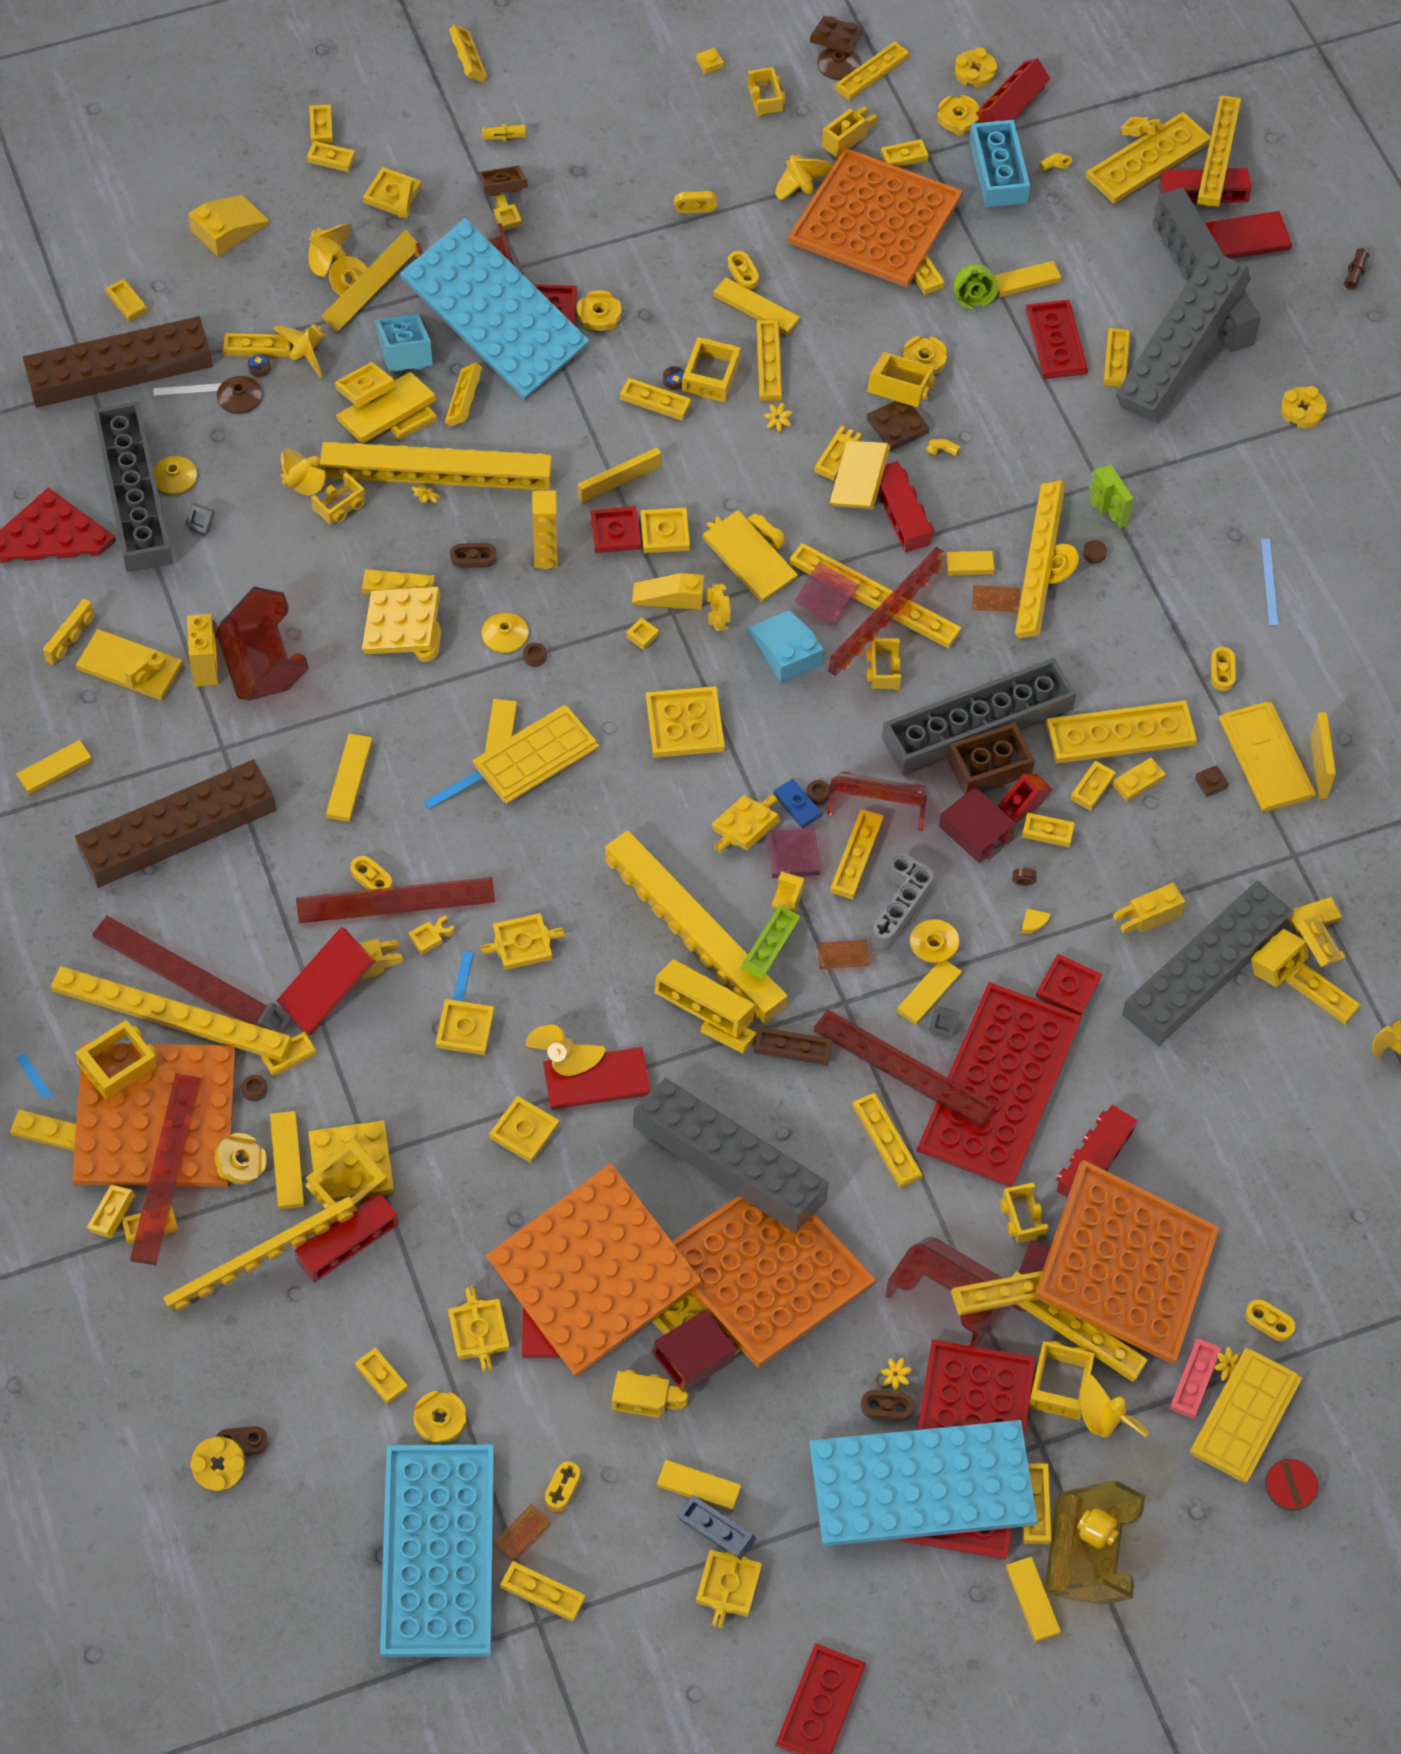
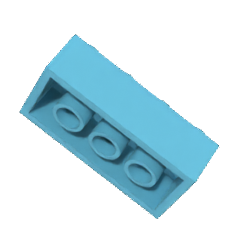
(999, 163)

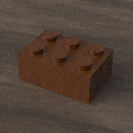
(990, 758)

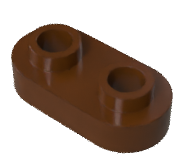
(473, 555)
(887, 1405)
(242, 1437)

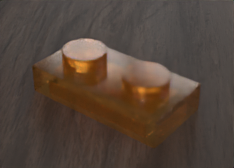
(995, 598)
(842, 954)
(522, 1533)

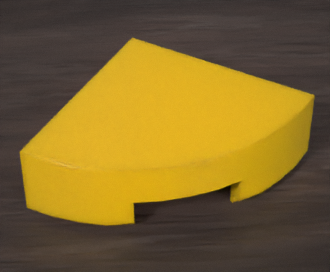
(1034, 921)

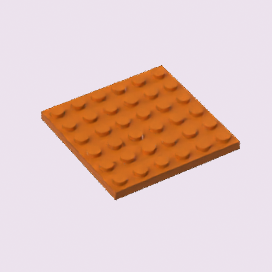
(875, 217)
(121, 1134)
(1127, 1262)
(593, 1269)
(768, 1280)

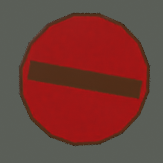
(1291, 1484)

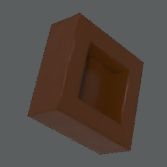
(1211, 781)

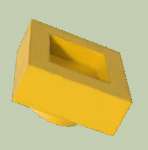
(709, 61)
(642, 633)

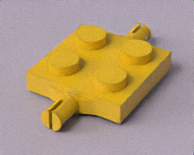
(745, 822)
(522, 941)
(478, 1329)
(728, 1585)

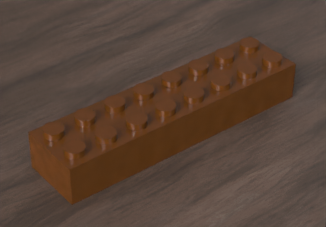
(117, 361)
(175, 823)

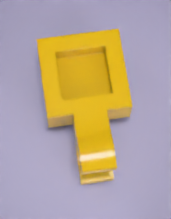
(506, 213)
(140, 670)

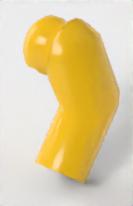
(1055, 160)
(943, 444)

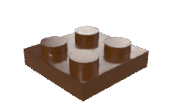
(836, 34)
(502, 180)
(897, 424)

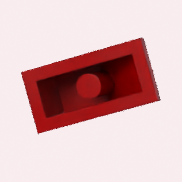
(1025, 796)

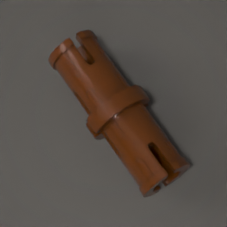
(1356, 269)

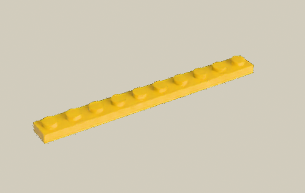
(171, 1013)

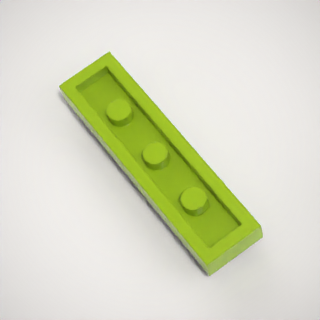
(770, 942)

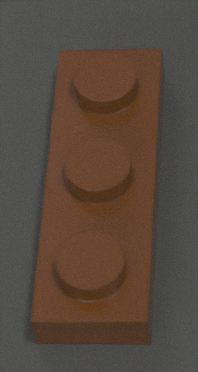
(793, 1046)

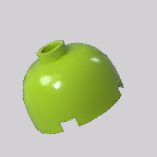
(974, 286)

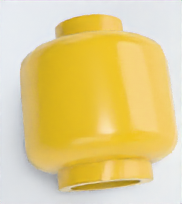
(1098, 1528)

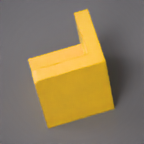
(789, 891)

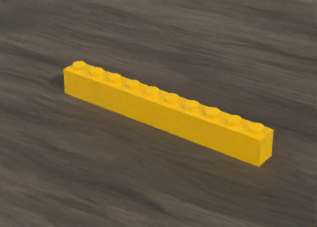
(437, 466)
(692, 924)

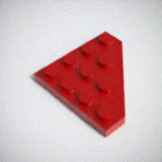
(52, 528)

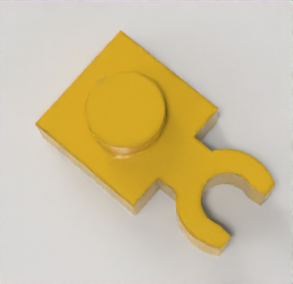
(1139, 125)
(429, 937)

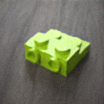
(1111, 495)

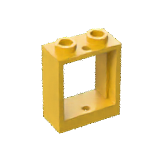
(890, 366)
(716, 389)
(202, 650)
(121, 1080)
(315, 1188)
(1055, 1403)

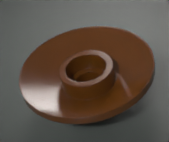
(836, 63)
(239, 401)

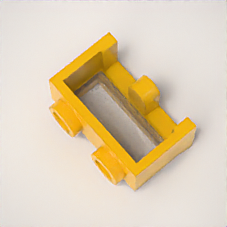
(765, 91)
(339, 501)
(884, 664)
(1023, 1213)

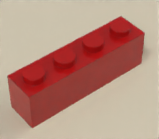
(1015, 92)
(1235, 188)
(903, 508)
(1100, 1145)
(346, 1239)

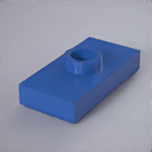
(797, 803)

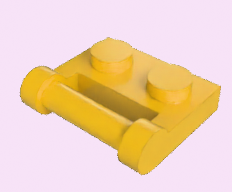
(1320, 941)

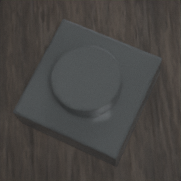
(200, 518)
(273, 1018)
(944, 1021)

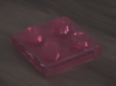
(827, 593)
(793, 852)

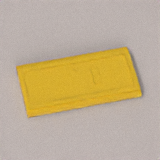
(535, 754)
(1266, 756)
(1245, 1415)

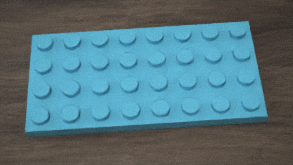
(494, 308)
(922, 1483)
(437, 1551)

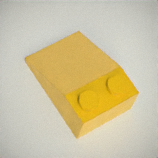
(226, 222)

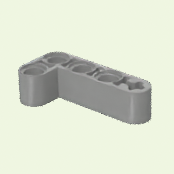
(899, 905)

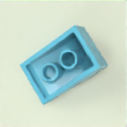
(404, 343)
(787, 645)

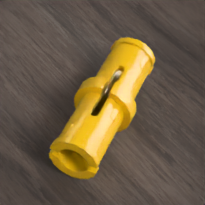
(503, 132)

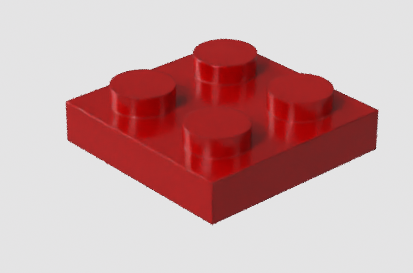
(615, 529)
(1068, 985)

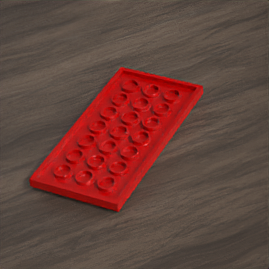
(1013, 1062)
(974, 1388)

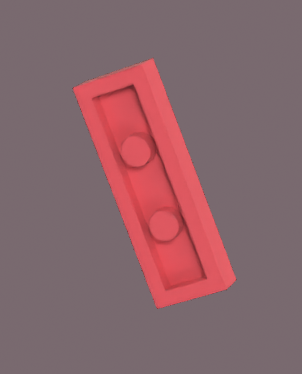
(1195, 1378)

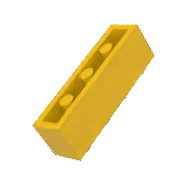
(545, 529)
(704, 998)

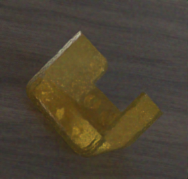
(1075, 1566)

